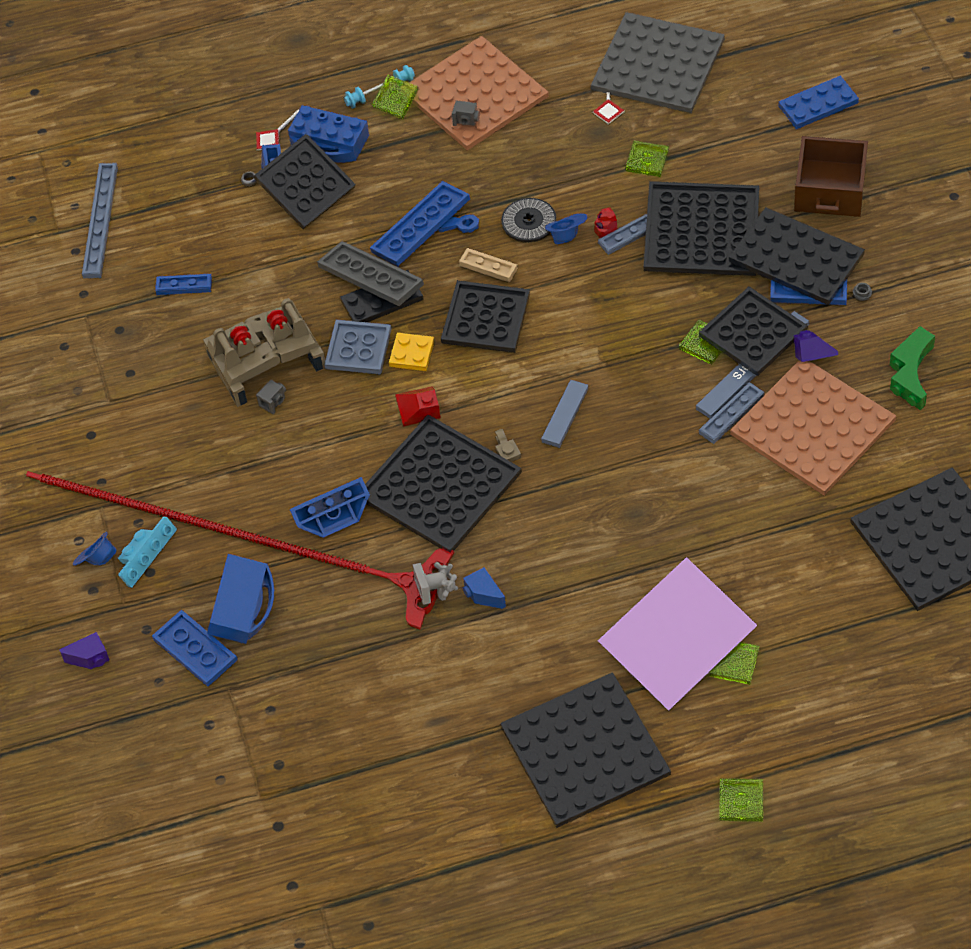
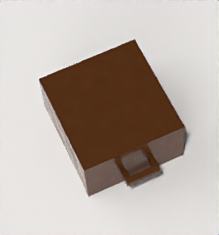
(830, 176)

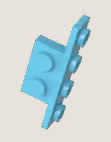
(143, 550)

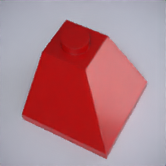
(417, 405)

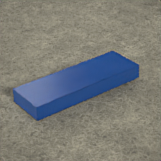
(183, 284)

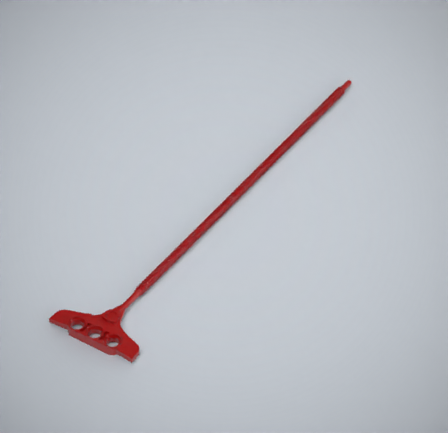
(405, 580)

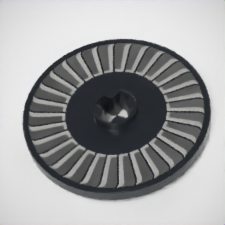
(519, 228)

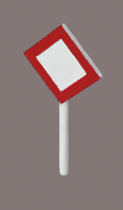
(608, 110)
(272, 136)

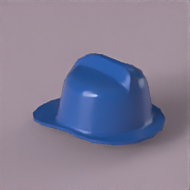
(566, 229)
(98, 553)

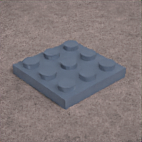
(358, 346)

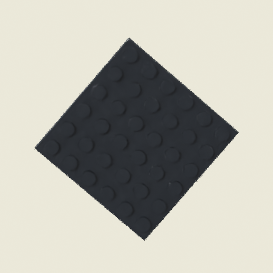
(697, 226)
(440, 483)
(923, 537)
(585, 749)

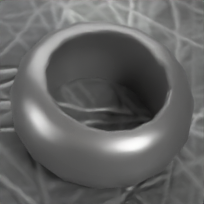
(248, 183)

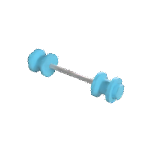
(358, 96)

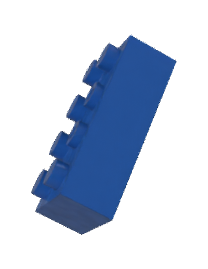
(334, 133)
(241, 599)

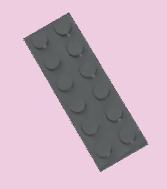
(370, 273)

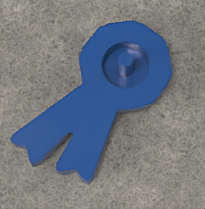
(466, 223)

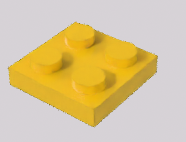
(411, 351)

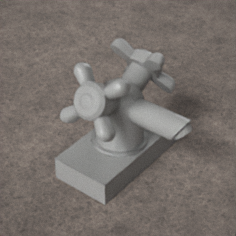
(432, 581)

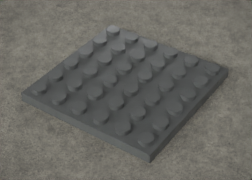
(658, 62)

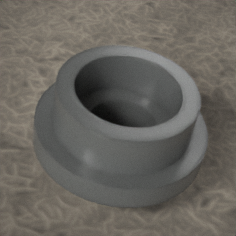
(862, 291)

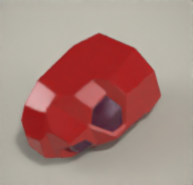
(605, 222)

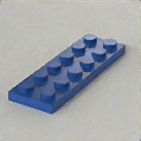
(420, 223)

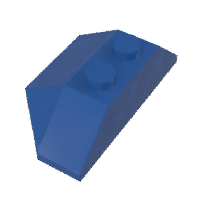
(332, 509)

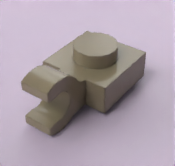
(506, 448)

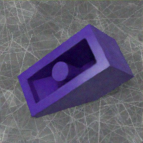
(811, 347)
(86, 652)

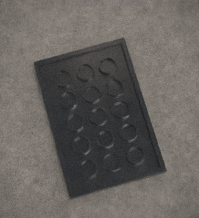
(796, 255)

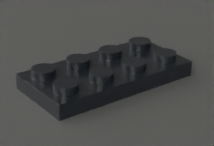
(366, 306)

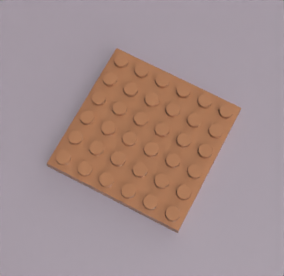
(478, 76)
(813, 425)

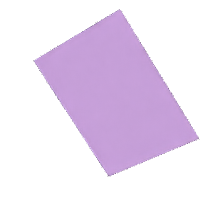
(677, 633)

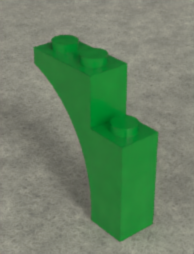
(906, 361)

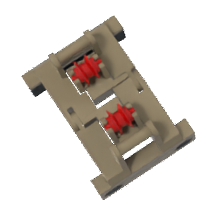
(241, 339)

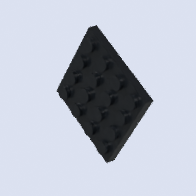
(304, 181)
(485, 316)
(752, 331)

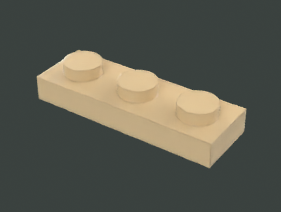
(488, 265)

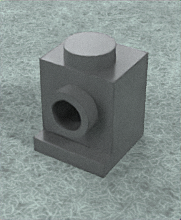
(465, 113)
(271, 396)

